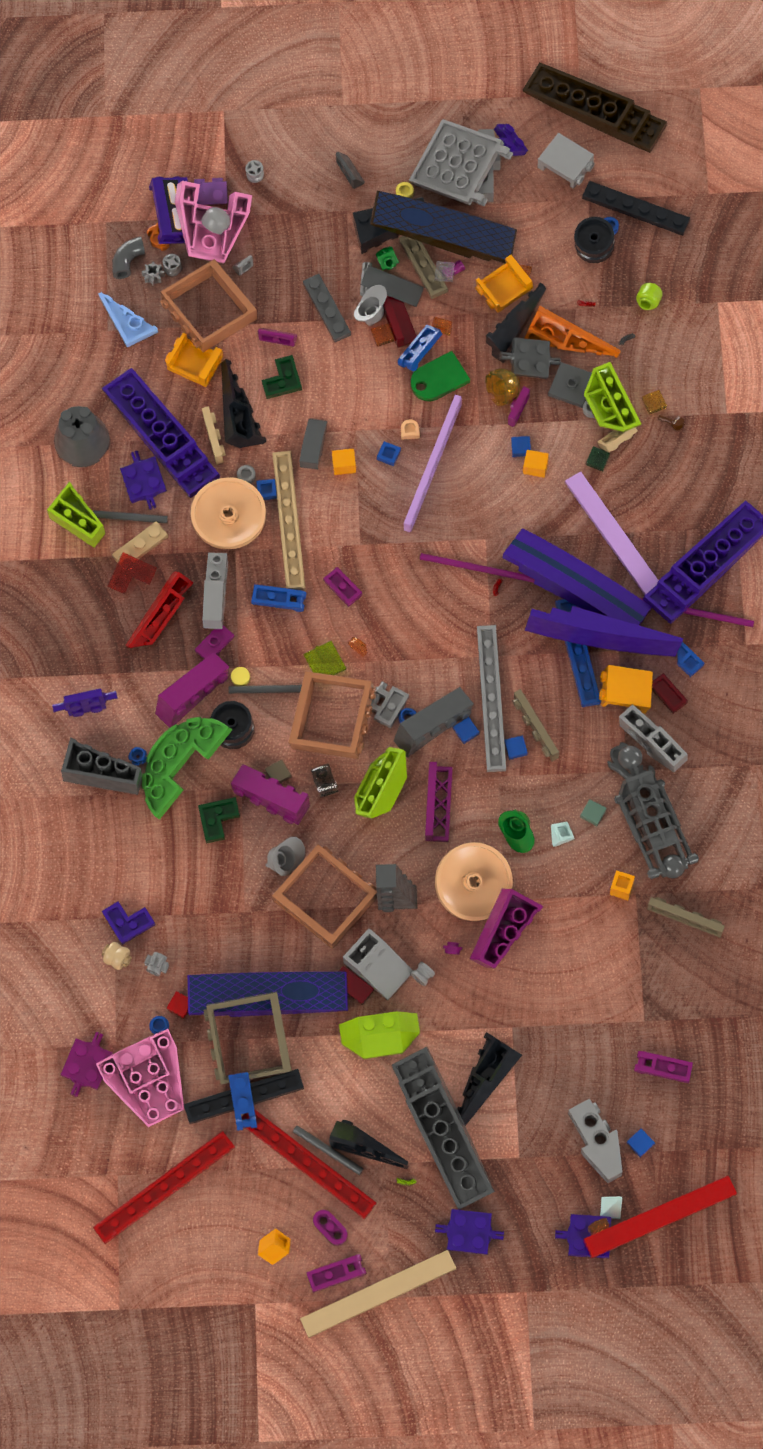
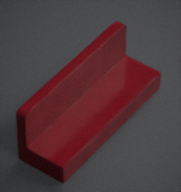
(399, 321)

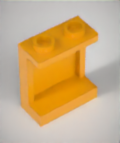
(504, 285)
(192, 362)
(626, 687)

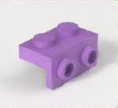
(212, 192)

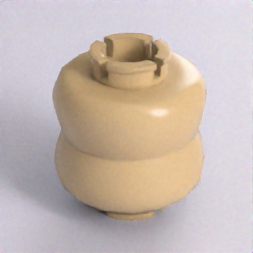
(116, 955)

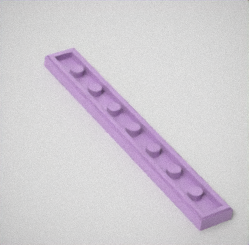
(432, 463)
(612, 532)

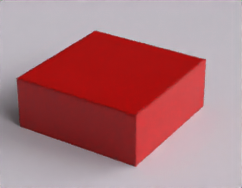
(178, 1005)

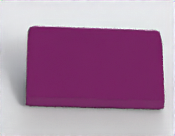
(277, 337)

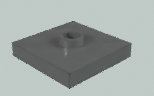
(570, 384)

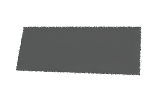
(395, 286)

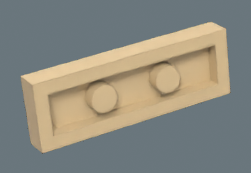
(214, 435)
(143, 542)

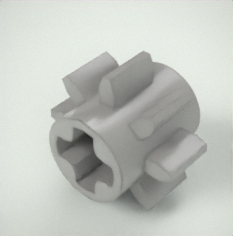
(153, 273)
(156, 963)

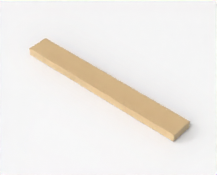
(288, 520)
(378, 1293)

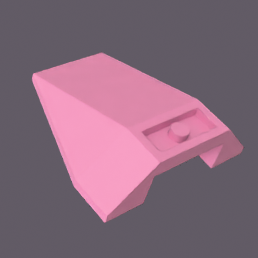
(146, 1077)

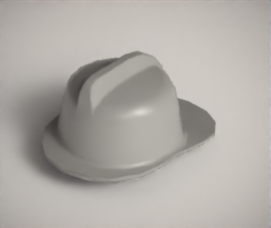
(371, 305)
(286, 856)

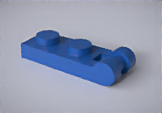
(419, 347)
(278, 597)
(242, 1100)

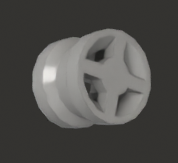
(256, 167)
(171, 260)
(422, 973)

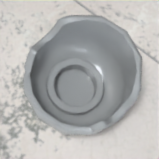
(216, 220)

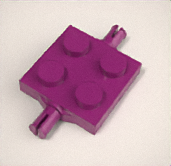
(82, 1066)

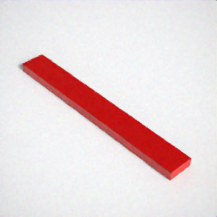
(311, 1165)
(163, 1187)
(659, 1217)

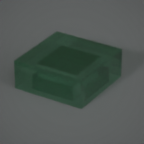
(598, 459)

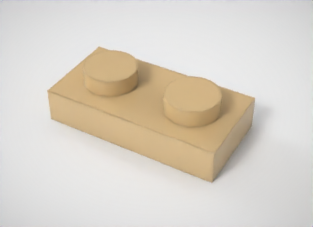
(615, 438)

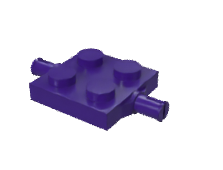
(143, 480)
(84, 702)
(469, 1231)
(577, 1232)

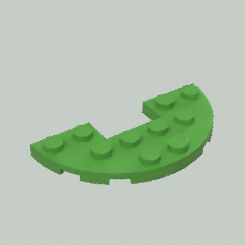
(172, 752)

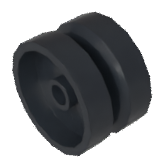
(594, 239)
(239, 720)

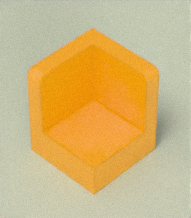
(344, 461)
(535, 463)
(622, 885)
(274, 1246)

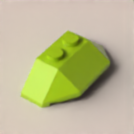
(609, 400)
(381, 784)
(380, 1034)

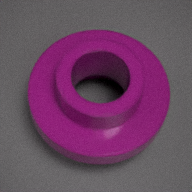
(452, 948)

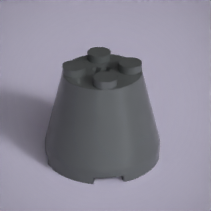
(81, 437)

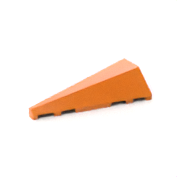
(565, 335)

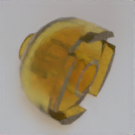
(503, 386)

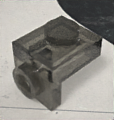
(324, 780)

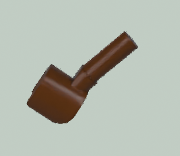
(677, 424)

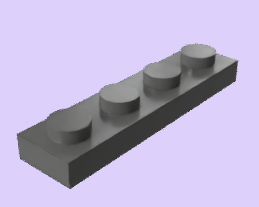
(326, 308)

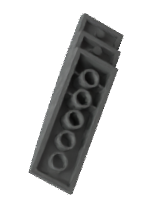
(442, 1128)

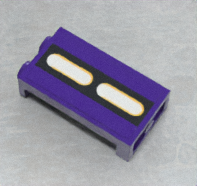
(164, 198)

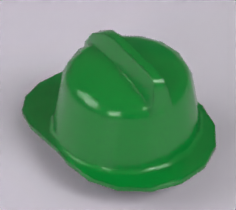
(517, 830)

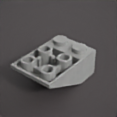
(377, 964)

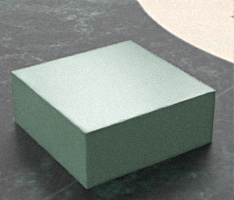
(593, 812)

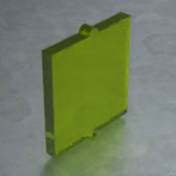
(325, 659)

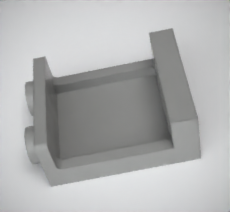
(566, 160)

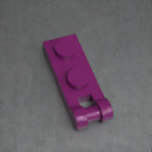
(664, 1067)
(335, 1273)

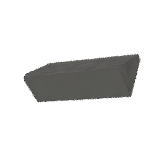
(349, 170)

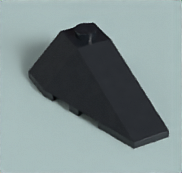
(355, 1141)

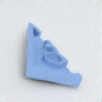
(130, 326)

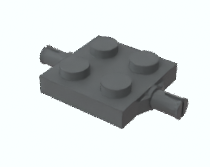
(530, 358)

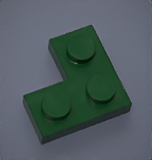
(286, 382)
(213, 814)

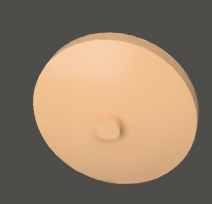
(228, 513)
(471, 880)

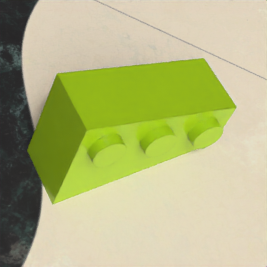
(75, 516)

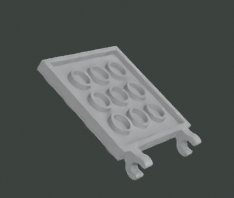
(458, 162)

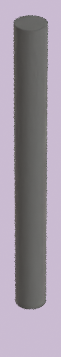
(131, 516)
(265, 689)
(328, 1150)

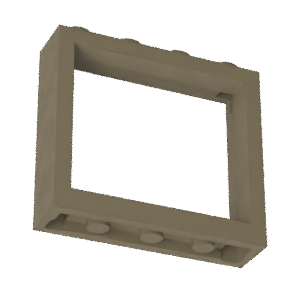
(213, 1036)

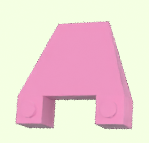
(200, 241)

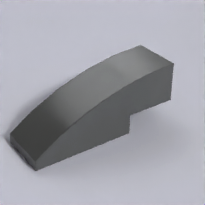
(313, 444)

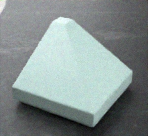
(561, 833)
(611, 1207)

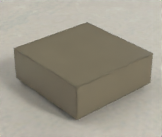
(278, 771)

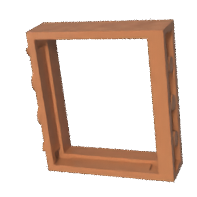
(194, 279)
(361, 728)
(329, 939)

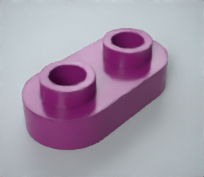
(330, 1228)

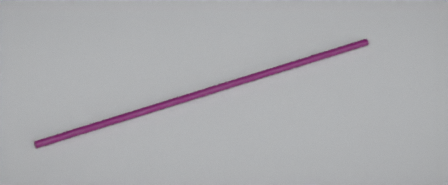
(520, 576)

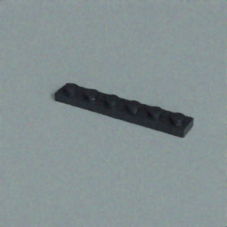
(636, 208)
(261, 1091)

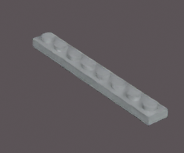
(491, 698)

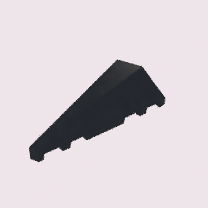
(513, 324)
(239, 423)
(493, 1065)

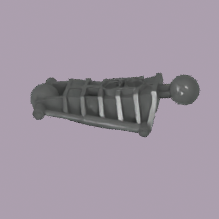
(672, 864)

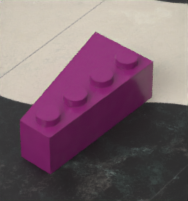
(191, 689)
(271, 794)
(504, 926)

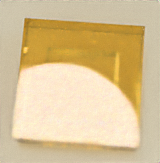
(654, 402)

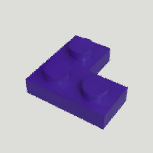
(510, 139)
(127, 927)

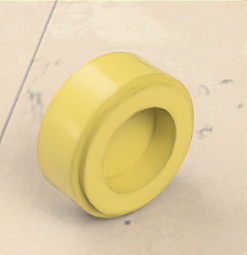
(405, 189)
(240, 676)

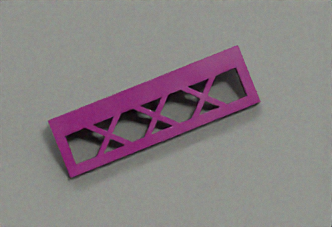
(431, 798)

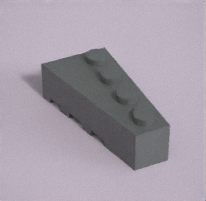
(432, 721)
(98, 769)
(394, 889)

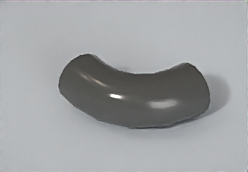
(124, 256)

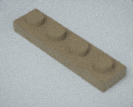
(423, 266)
(539, 732)
(692, 919)

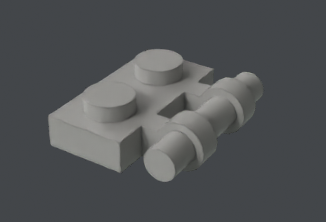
(391, 706)

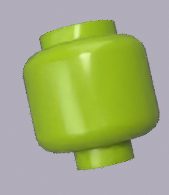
(649, 296)

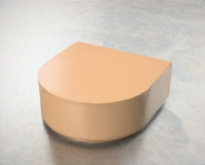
(410, 430)

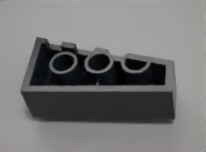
(370, 235)

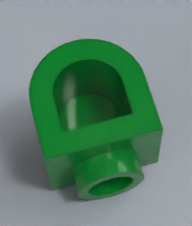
(387, 258)

